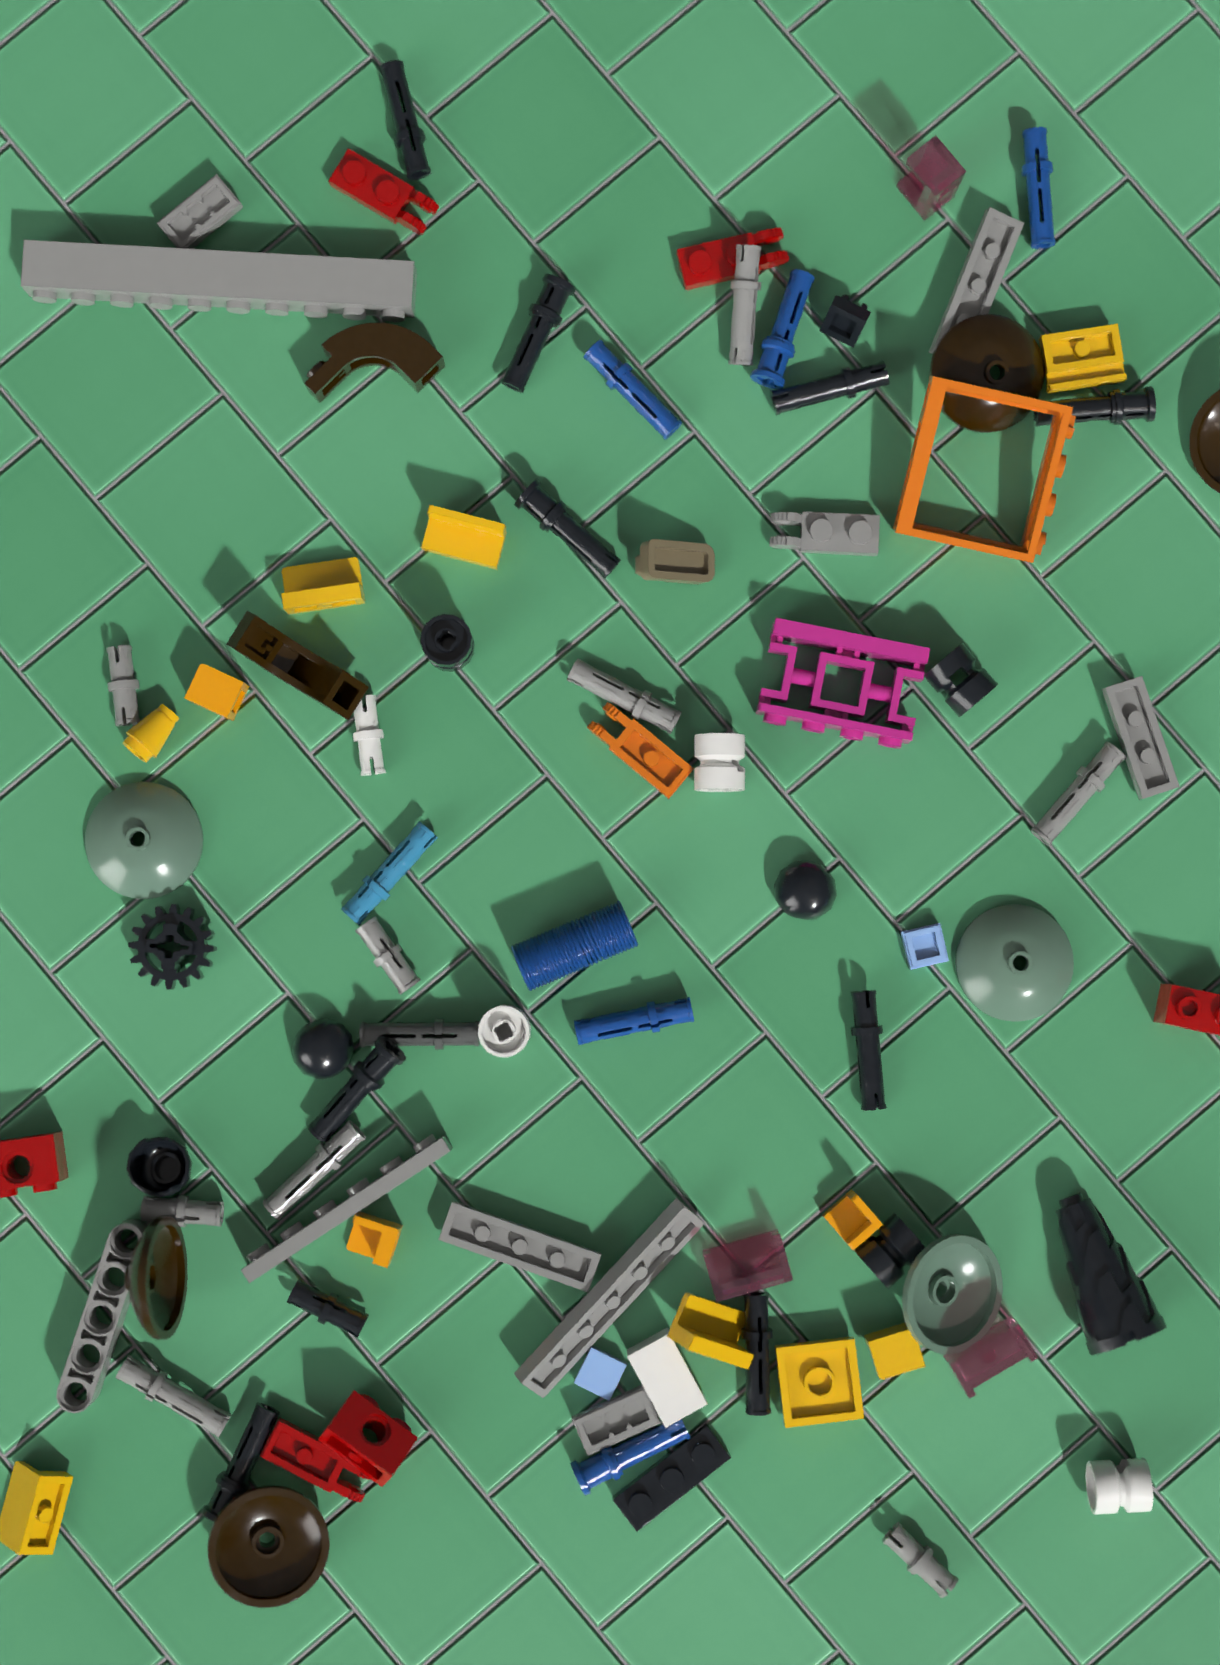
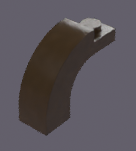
(374, 346)
(297, 665)

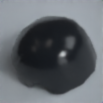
(805, 890)
(322, 1048)
(159, 1166)

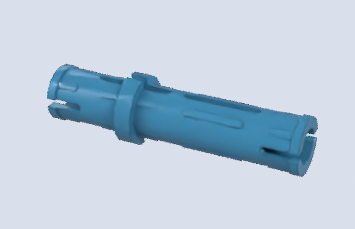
(389, 873)

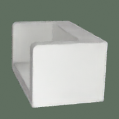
(666, 1377)

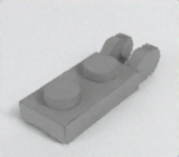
(829, 533)

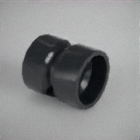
(447, 642)
(970, 690)
(890, 1250)

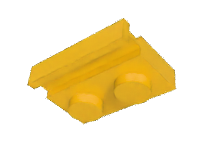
(1082, 358)

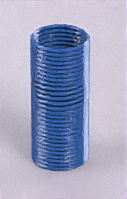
(574, 946)

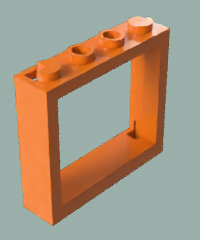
(1042, 500)

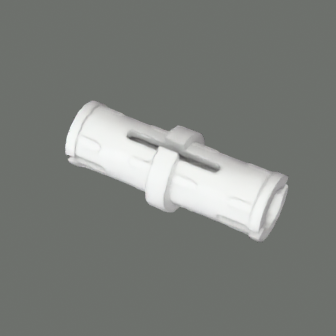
(368, 737)

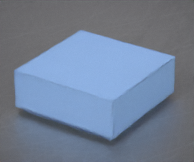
(924, 946)
(600, 1373)

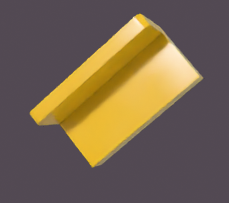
(464, 537)
(322, 585)
(710, 1330)
(33, 1509)

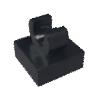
(845, 320)

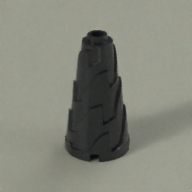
(1109, 1294)

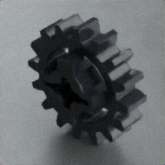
(172, 964)

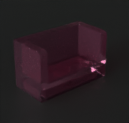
(932, 178)
(747, 1265)
(992, 1354)

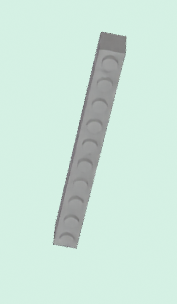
(219, 280)

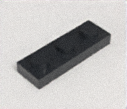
(671, 1477)

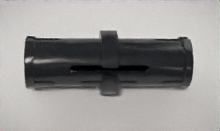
(327, 1308)

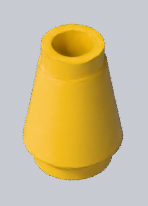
(151, 733)

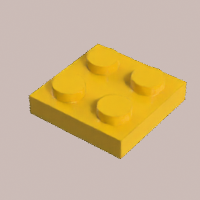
(819, 1382)

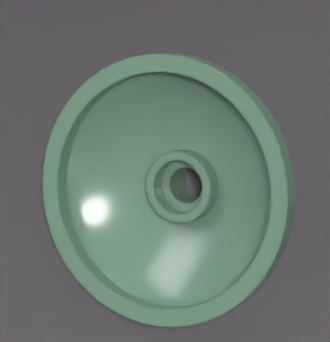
(170, 845)
(987, 958)
(952, 1293)

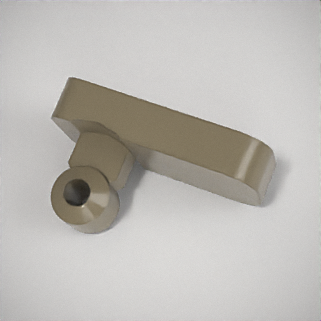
(675, 561)

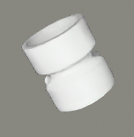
(719, 762)
(504, 1030)
(1119, 1486)

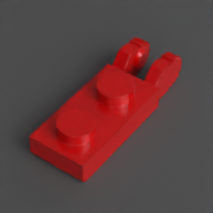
(380, 191)
(716, 260)
(310, 1459)

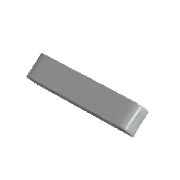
(93, 1331)

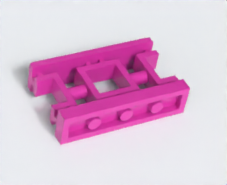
(847, 649)

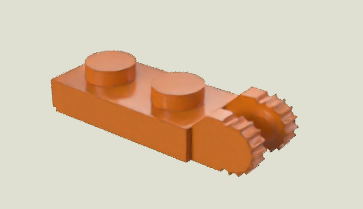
(643, 752)

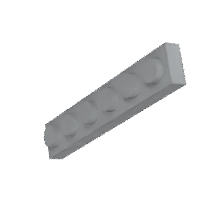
(331, 1215)
(609, 1298)

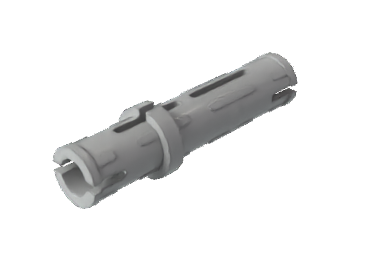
(744, 304)
(624, 696)
(1078, 793)
(280, 1201)
(167, 1392)

